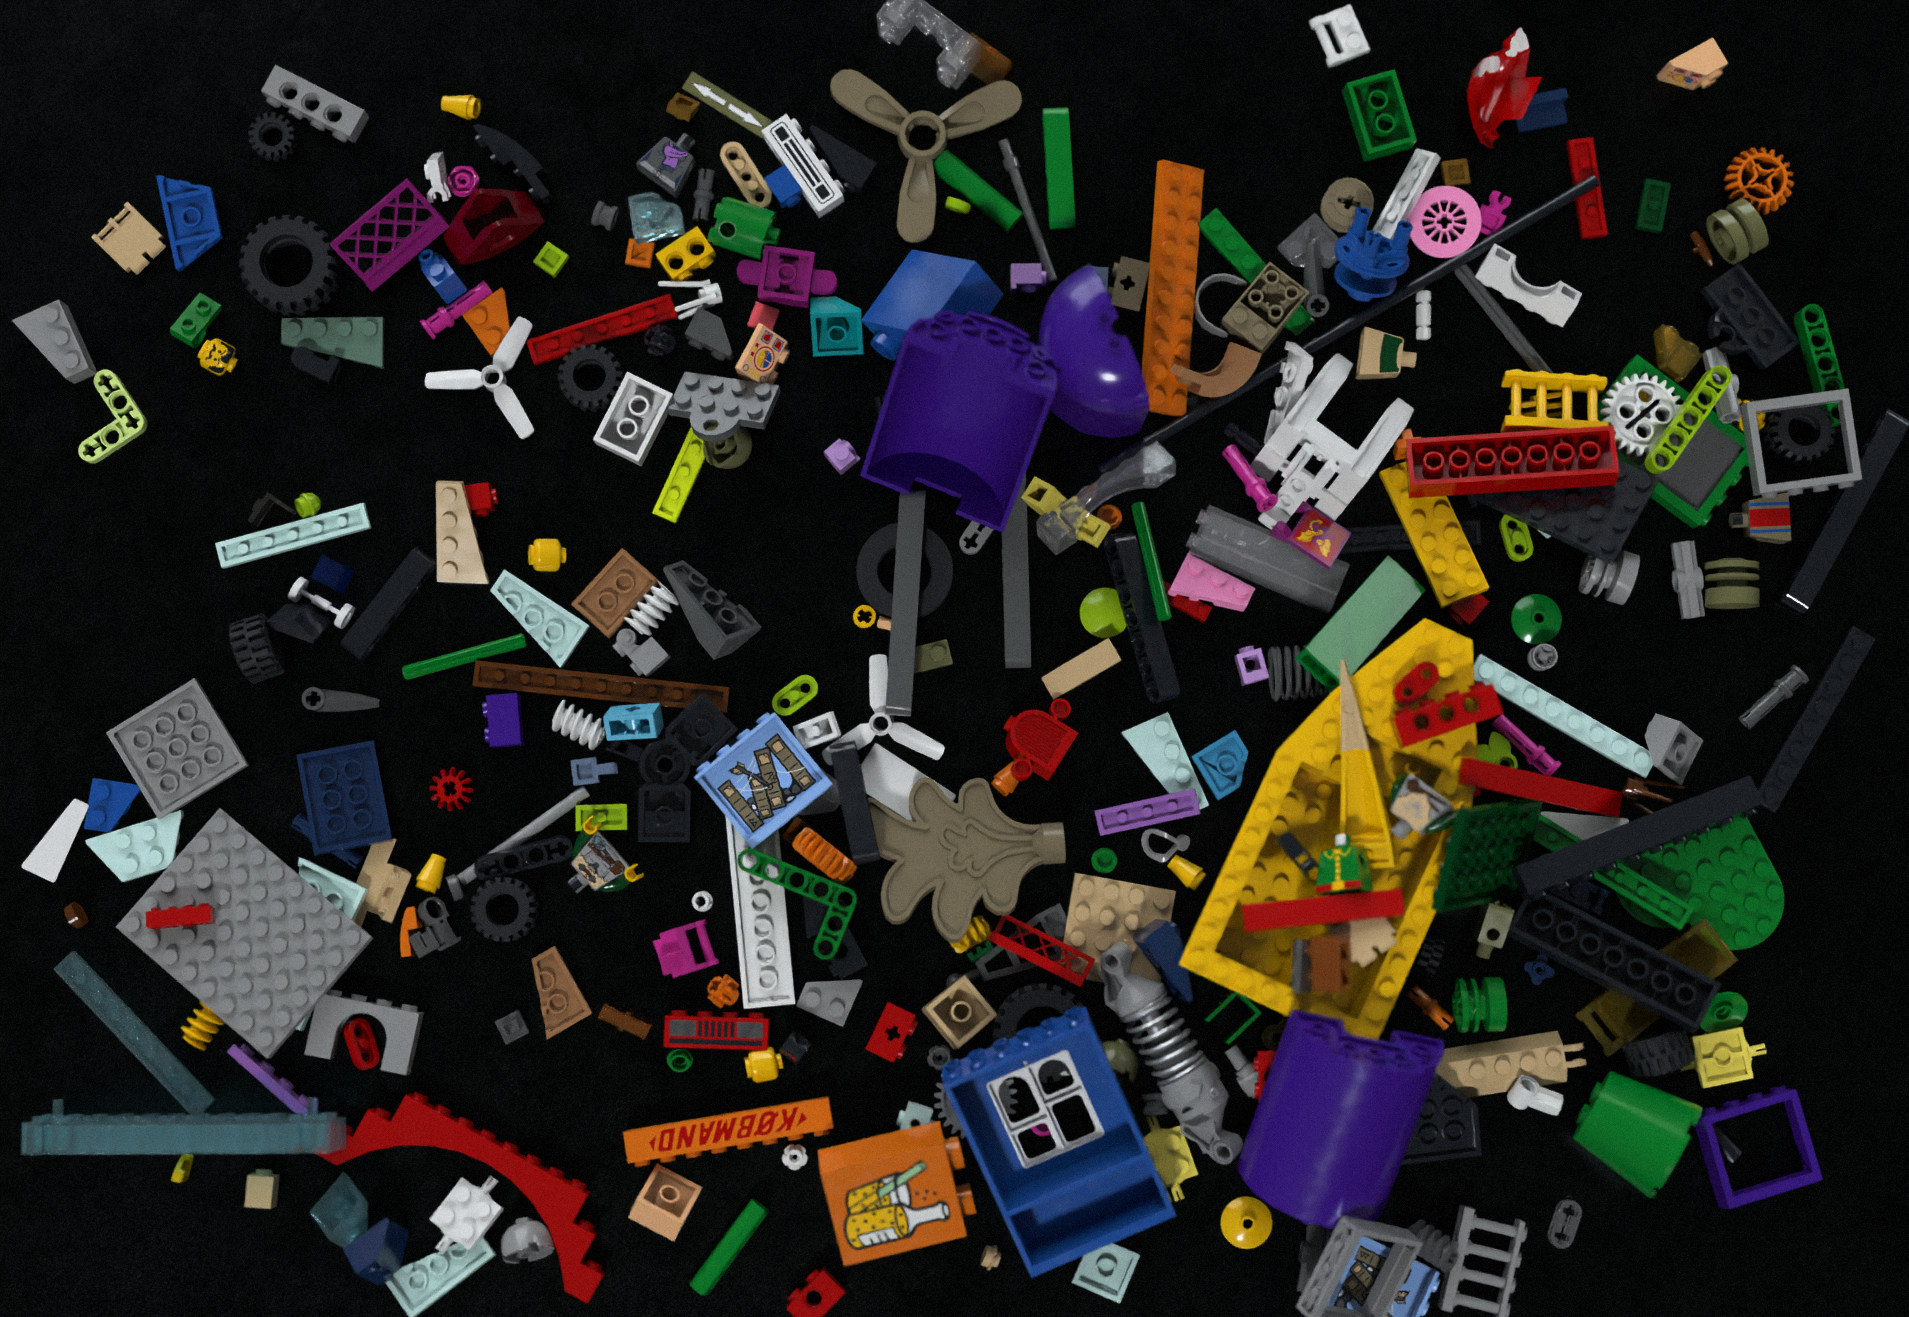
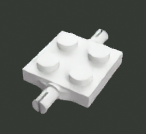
(466, 1214)

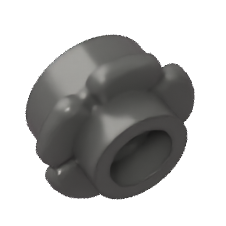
(932, 1059)

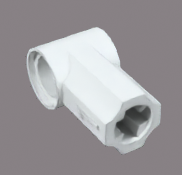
(1528, 1093)

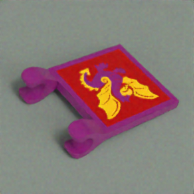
(1314, 535)

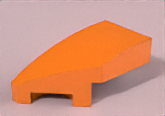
(409, 923)

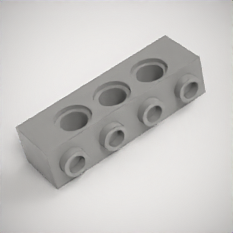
(282, 82)

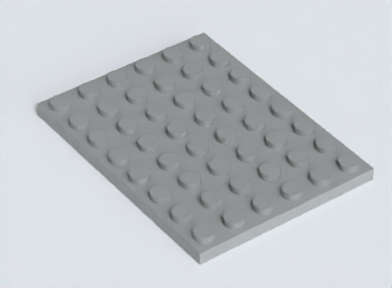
(272, 937)

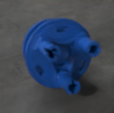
(1371, 260)

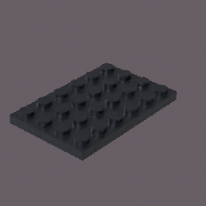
(1584, 517)

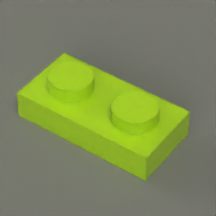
(610, 815)

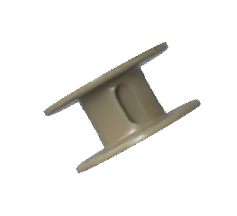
(1333, 202)

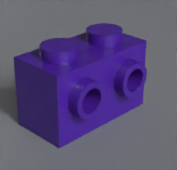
(504, 720)

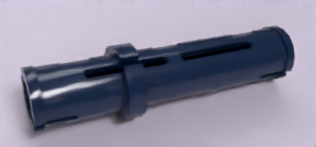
(350, 856)

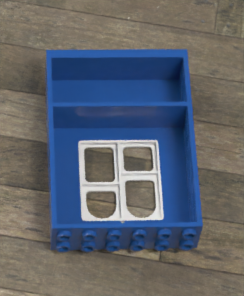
(1082, 1189)

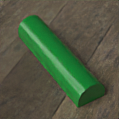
(977, 191)
(729, 1247)

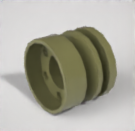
(1732, 584)

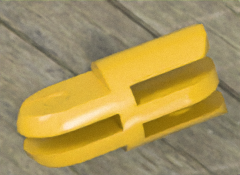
(1550, 405)

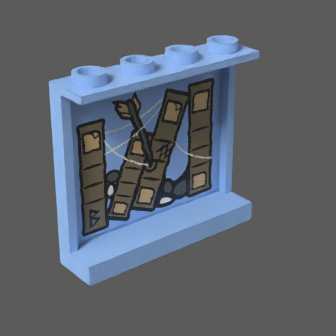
(763, 779)
(1363, 1272)

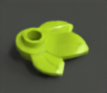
(1497, 751)

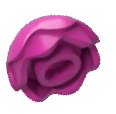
(463, 173)

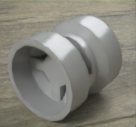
(1547, 656)

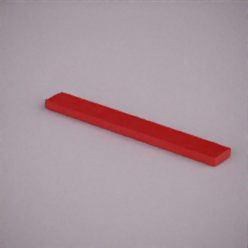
(1540, 787)

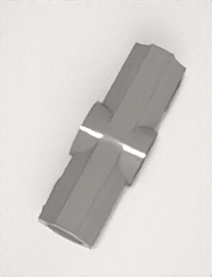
(1728, 404)
(1687, 579)

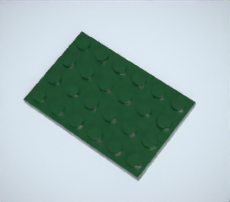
(1483, 852)

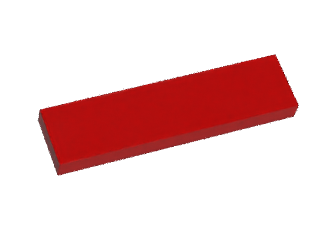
(1590, 205)

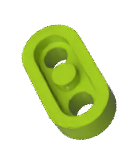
(1514, 537)
(795, 695)

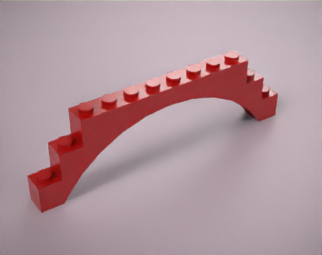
(552, 1194)

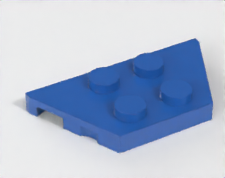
(189, 219)

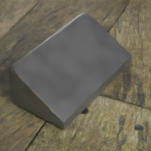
(1300, 967)

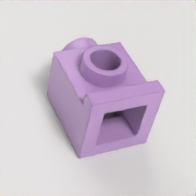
(1026, 277)
(841, 455)
(1259, 671)

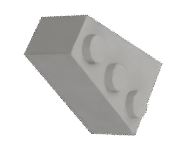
(58, 339)

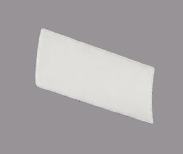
(891, 780)

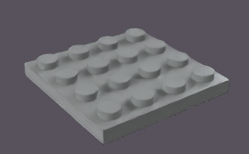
(177, 748)

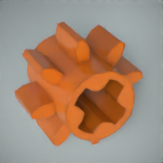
(723, 991)

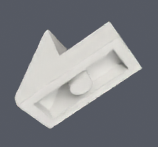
(817, 730)

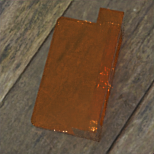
(993, 64)

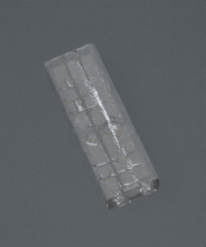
(1261, 558)

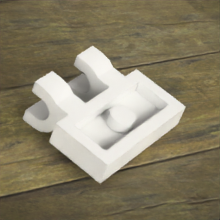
(436, 172)

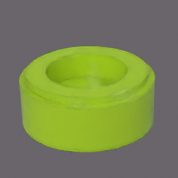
(957, 205)

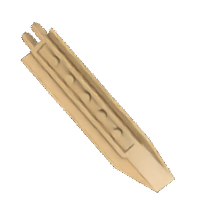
(1498, 1064)

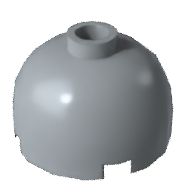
(526, 1240)

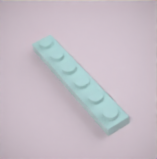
(293, 535)

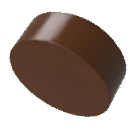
(75, 915)

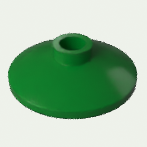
(1527, 628)
(1725, 1012)

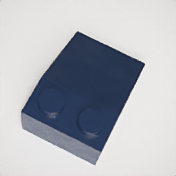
(1164, 950)

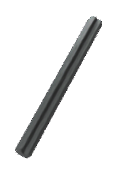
(1501, 319)

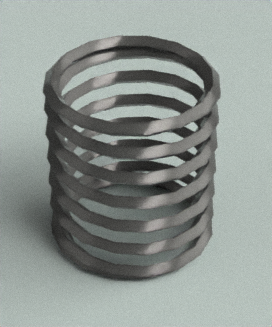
(1276, 691)

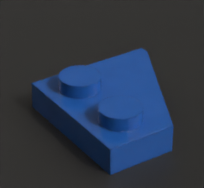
(108, 804)

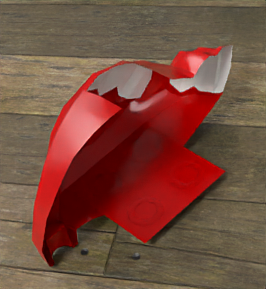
(1511, 91)

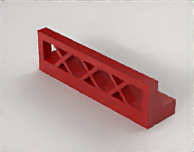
(1038, 959)

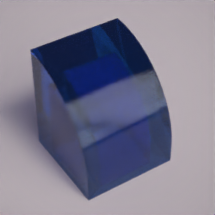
(332, 574)

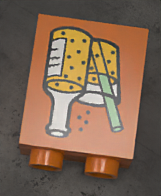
(895, 1192)

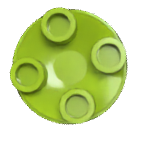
(1102, 613)

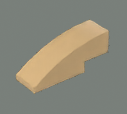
(1081, 669)

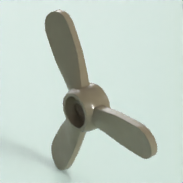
(969, 115)

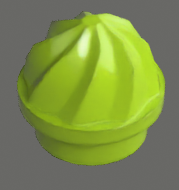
(307, 504)

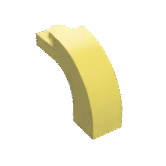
(1045, 498)

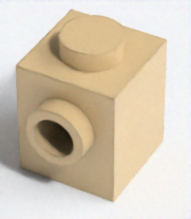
(262, 1189)

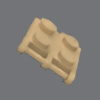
(130, 240)
(1365, 937)

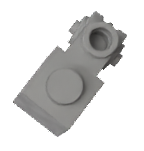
(645, 657)

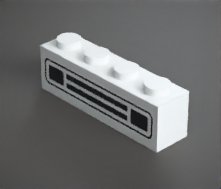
(799, 157)

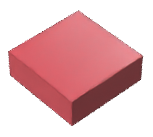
(763, 314)

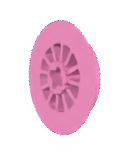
(1448, 195)

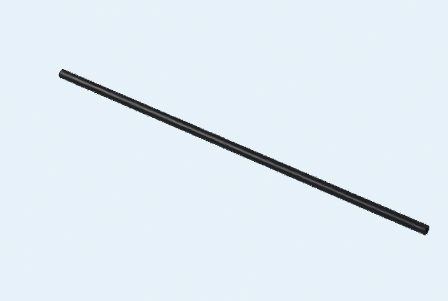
(1357, 319)

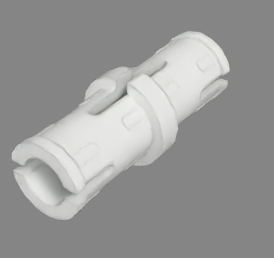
(696, 901)

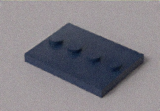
(344, 798)

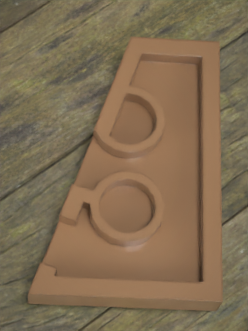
(559, 994)

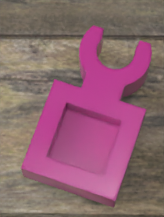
(1491, 216)

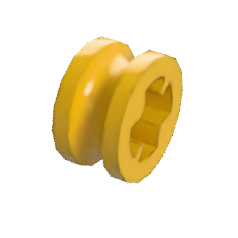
(865, 608)

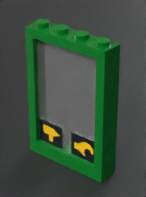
(1704, 467)

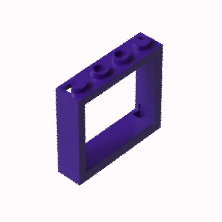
(1714, 1161)

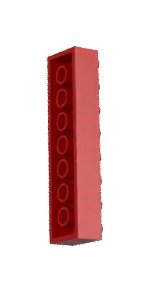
(1511, 461)

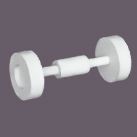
(299, 590)

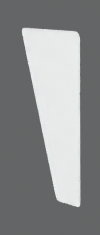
(1584, 825)
(53, 848)

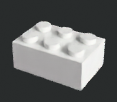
(633, 419)

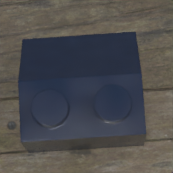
(378, 1251)

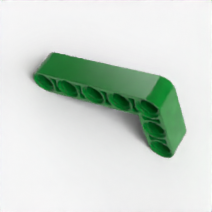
(807, 890)

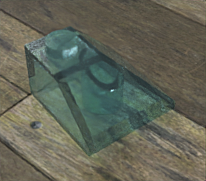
(342, 1212)

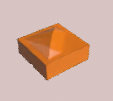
(639, 254)

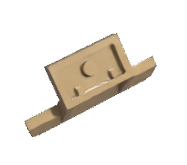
(384, 881)

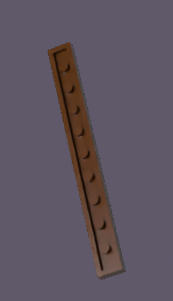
(595, 685)

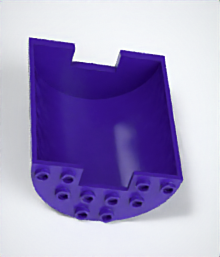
(963, 413)
(1336, 1119)

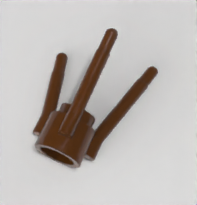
(1635, 790)

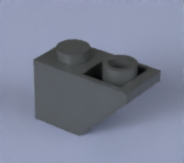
(709, 332)

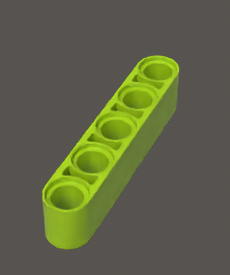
(1697, 412)

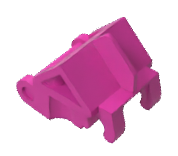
(676, 953)

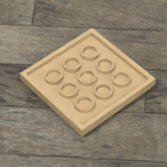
(1109, 913)

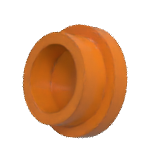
(1111, 515)

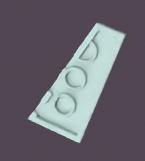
(545, 620)
(1165, 756)
(430, 1278)

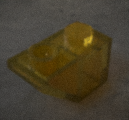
(1675, 354)

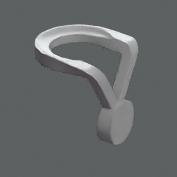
(1181, 843)

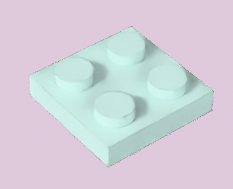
(1106, 1271)

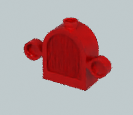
(1039, 740)

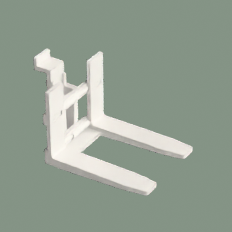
(1303, 428)

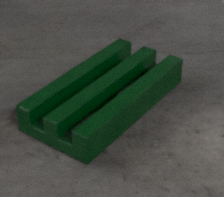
(980, 952)

